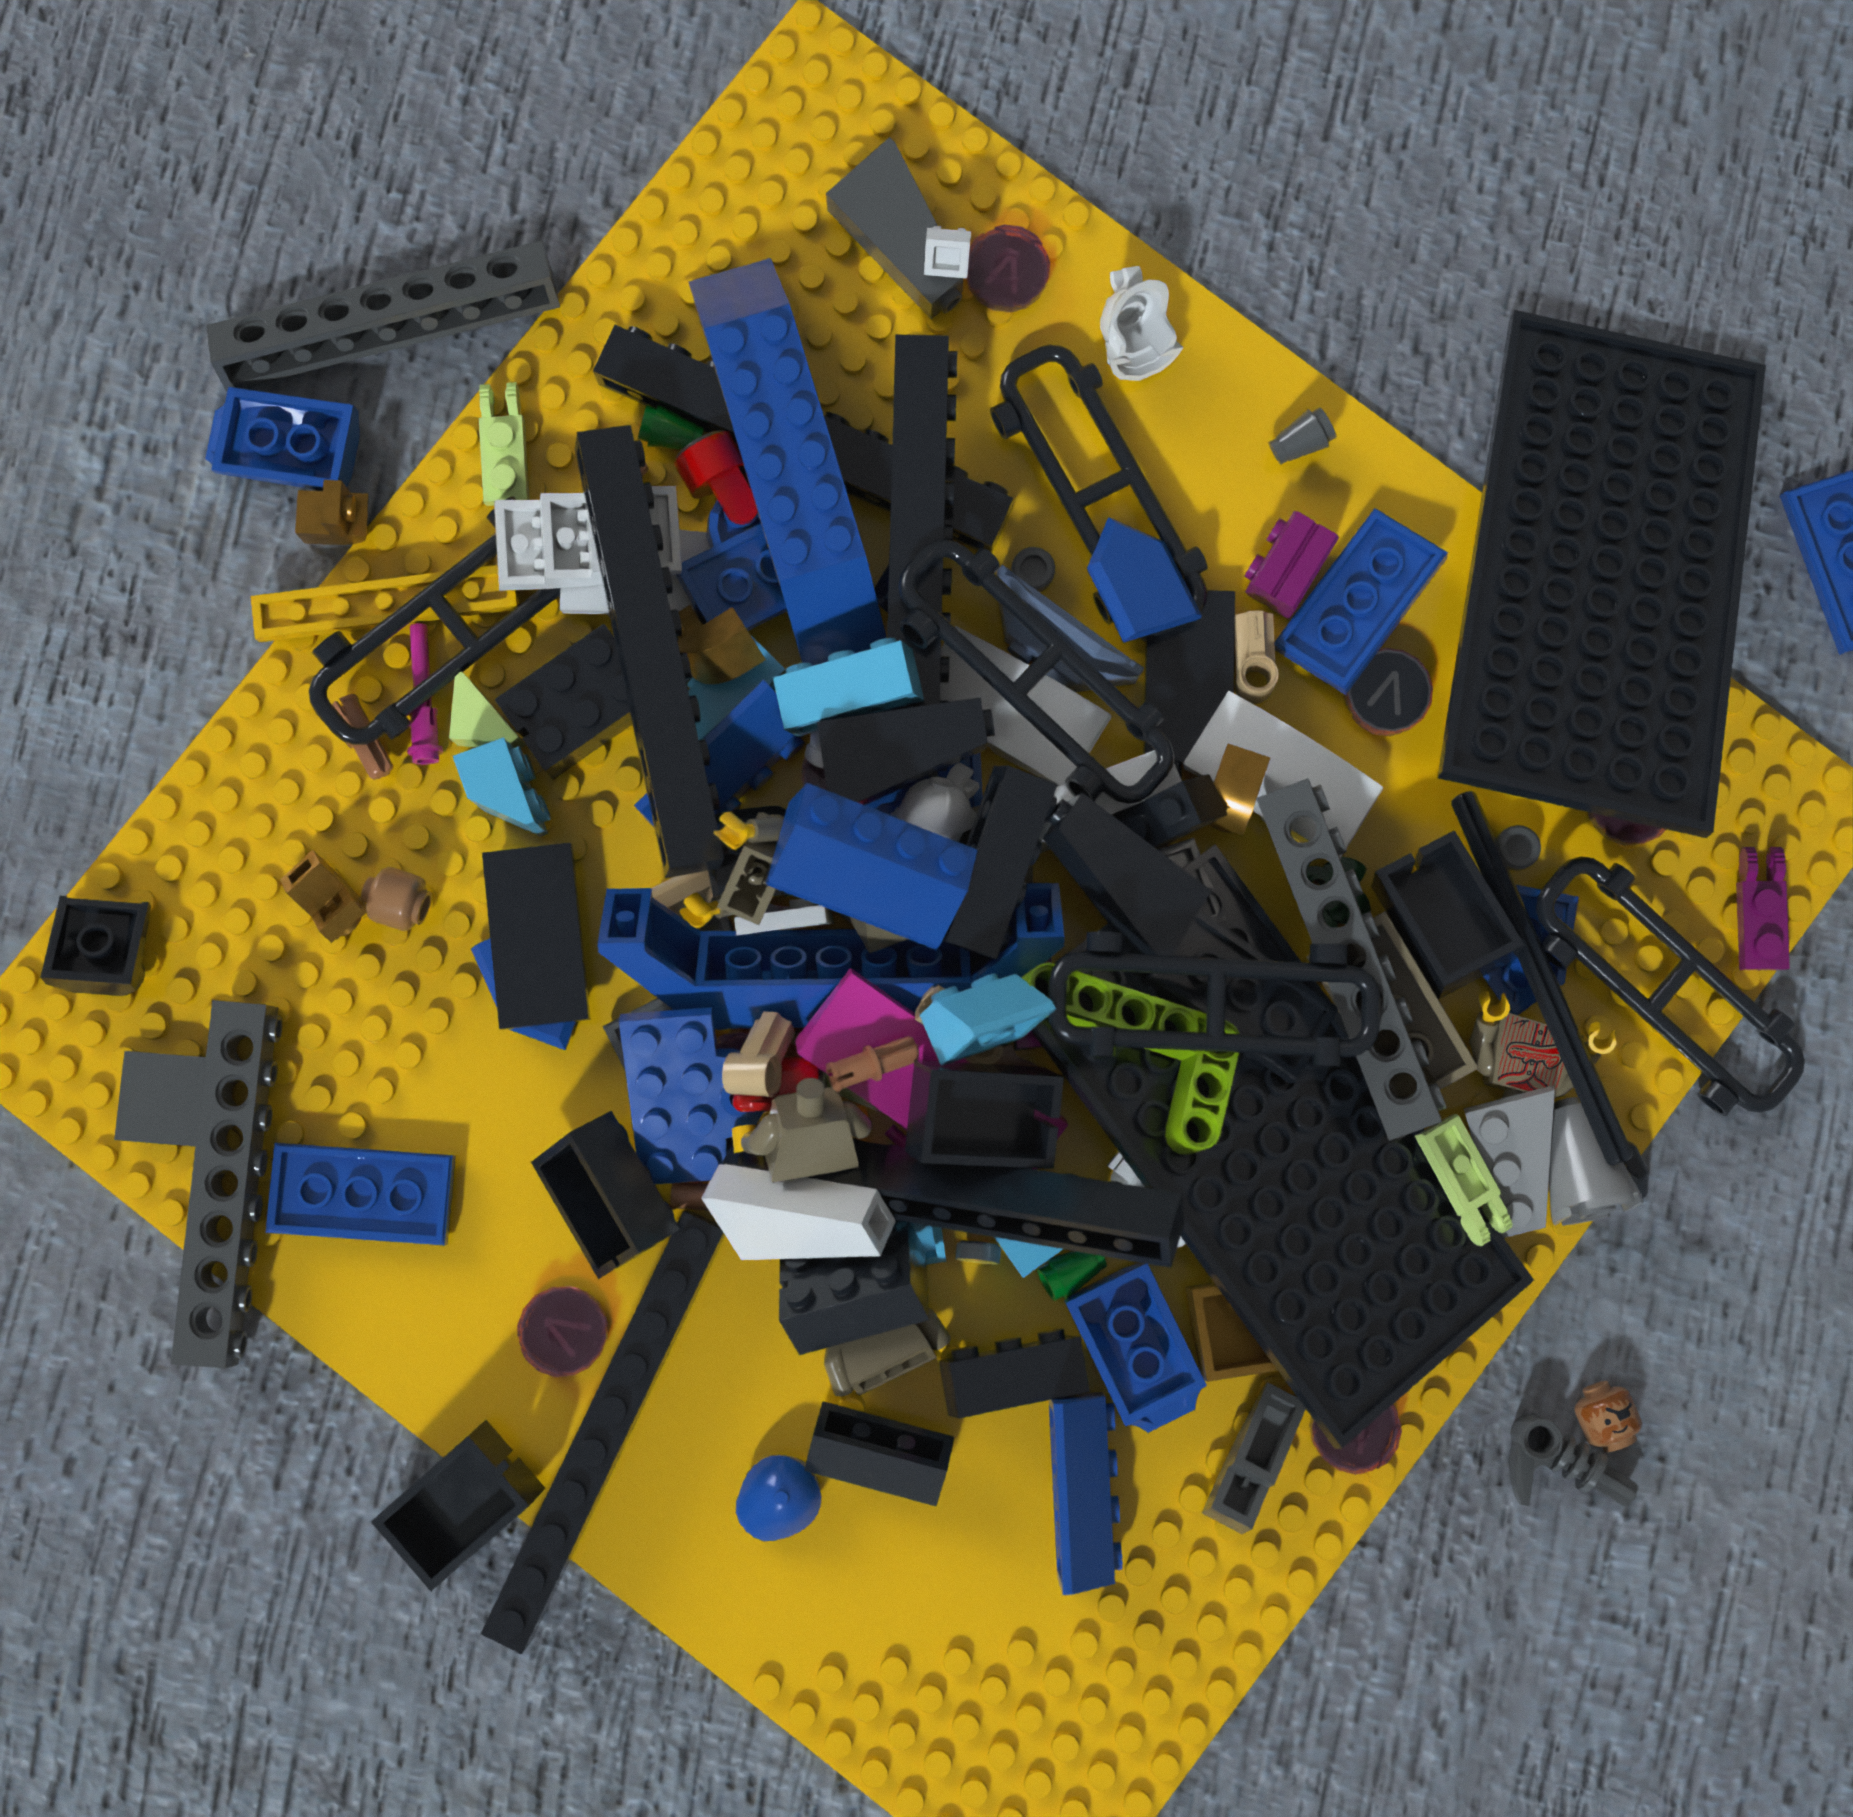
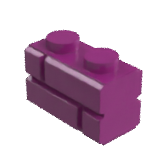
(1291, 564)

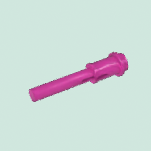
(423, 719)

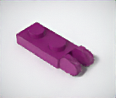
(1762, 912)

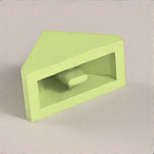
(475, 719)

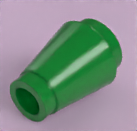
(667, 429)
(1069, 1272)

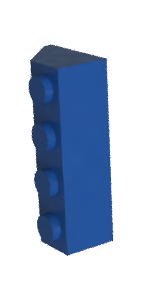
(744, 749)
(870, 866)
(1082, 1492)

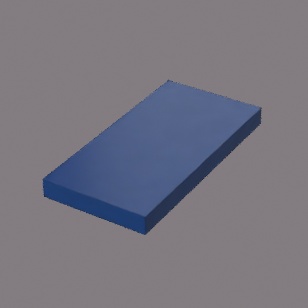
(1824, 533)
(1360, 601)
(360, 1194)

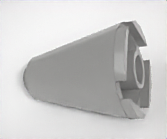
(1579, 1178)

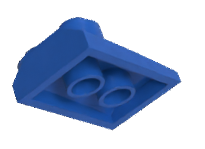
(284, 439)
(1137, 1347)

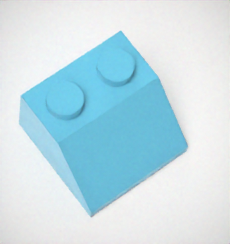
(983, 1016)

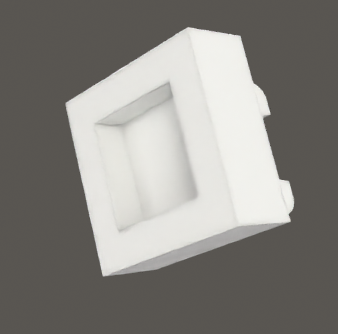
(947, 252)

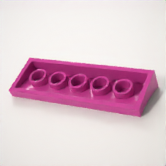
(865, 1015)

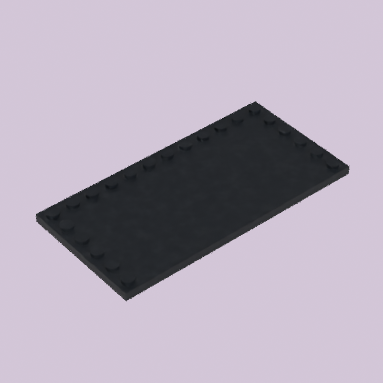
(1606, 576)
(1303, 1205)

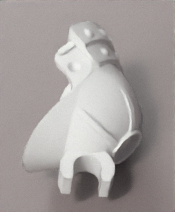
(1137, 327)
(941, 803)

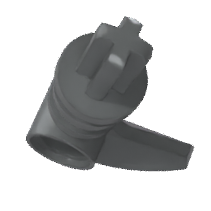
(1561, 1453)

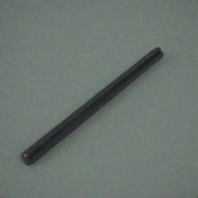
(1543, 982)

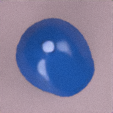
(778, 1498)

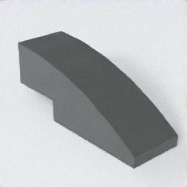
(1255, 1459)

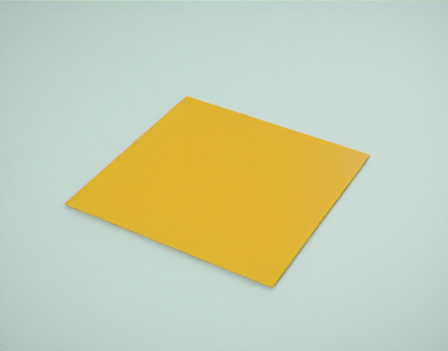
(891, 1630)

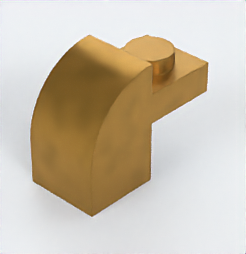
(331, 515)
(718, 648)
(1238, 786)
(324, 896)

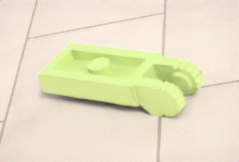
(503, 447)
(1464, 1178)

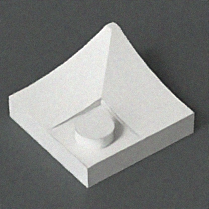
(798, 915)

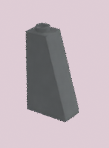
(890, 221)

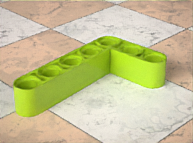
(1151, 1015)

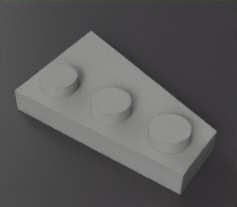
(1516, 1148)

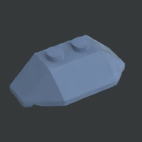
(1024, 646)

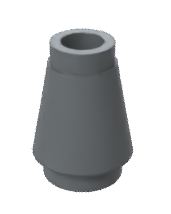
(1303, 436)

